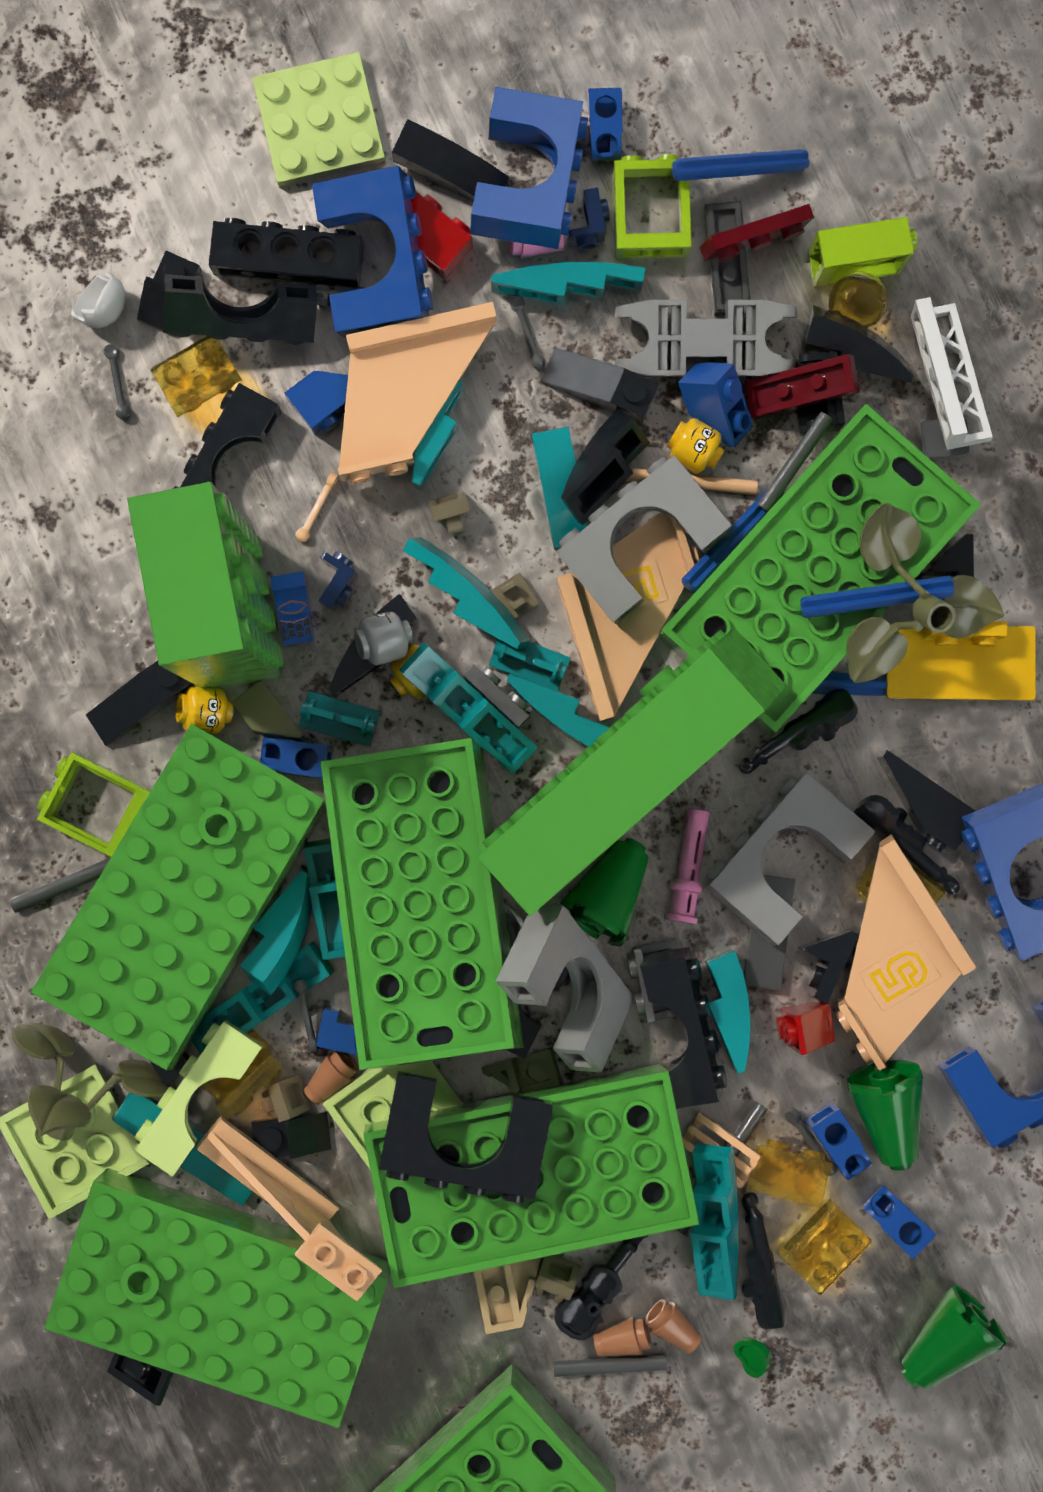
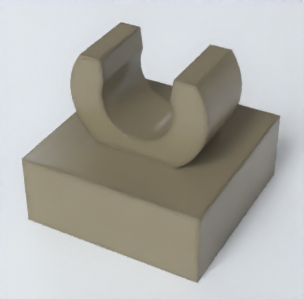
(449, 509)
(516, 596)
(287, 1098)
(557, 1277)

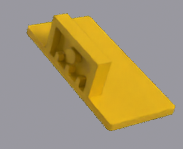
(984, 666)

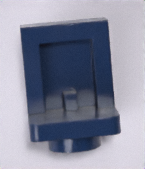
(596, 214)
(339, 589)

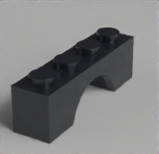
(283, 316)
(244, 419)
(672, 981)

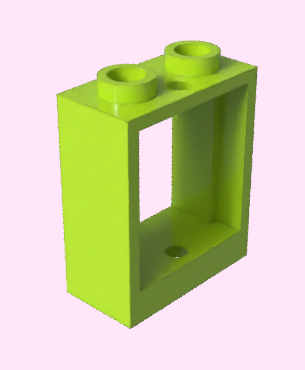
(649, 244)
(870, 247)
(53, 800)

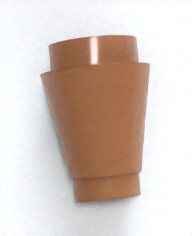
(331, 1076)
(672, 1326)
(625, 1338)

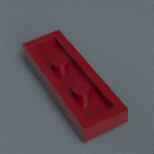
(757, 234)
(802, 386)

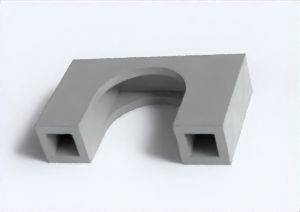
(665, 490)
(740, 880)
(599, 996)

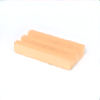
(693, 1131)

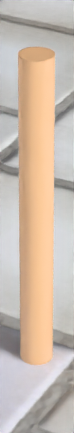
(709, 483)

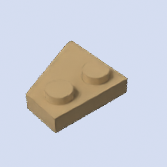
(505, 1294)

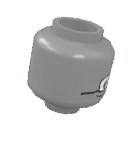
(383, 638)

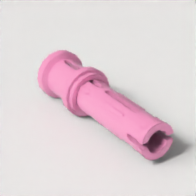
(686, 885)

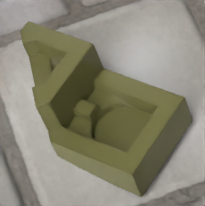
(266, 714)
(527, 1074)

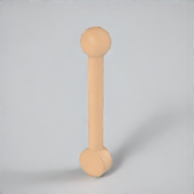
(303, 534)

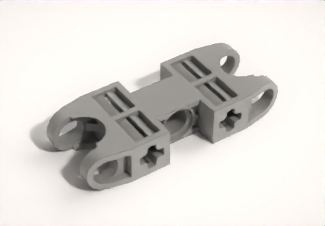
(706, 337)

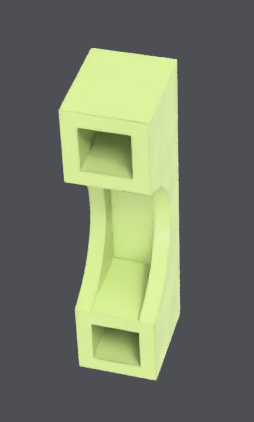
(170, 1137)

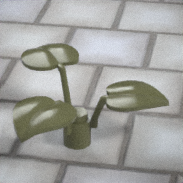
(876, 647)
(61, 1113)

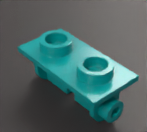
(531, 663)
(338, 718)

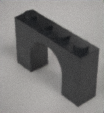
(509, 1170)

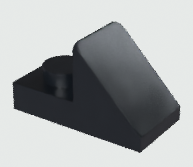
(152, 295)
(956, 560)
(835, 953)
(293, 1137)
(141, 1377)

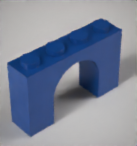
(385, 198)
(537, 212)
(996, 838)
(989, 1108)

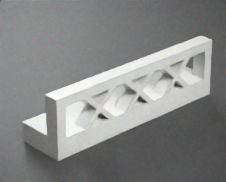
(942, 377)

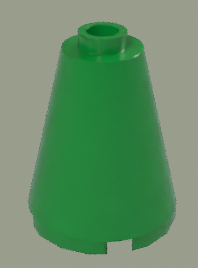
(609, 892)
(890, 1109)
(951, 1340)

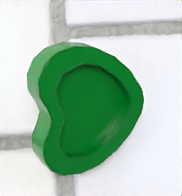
(753, 1355)

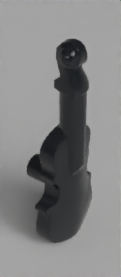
(823, 720)
(888, 820)
(764, 1286)
(582, 1312)

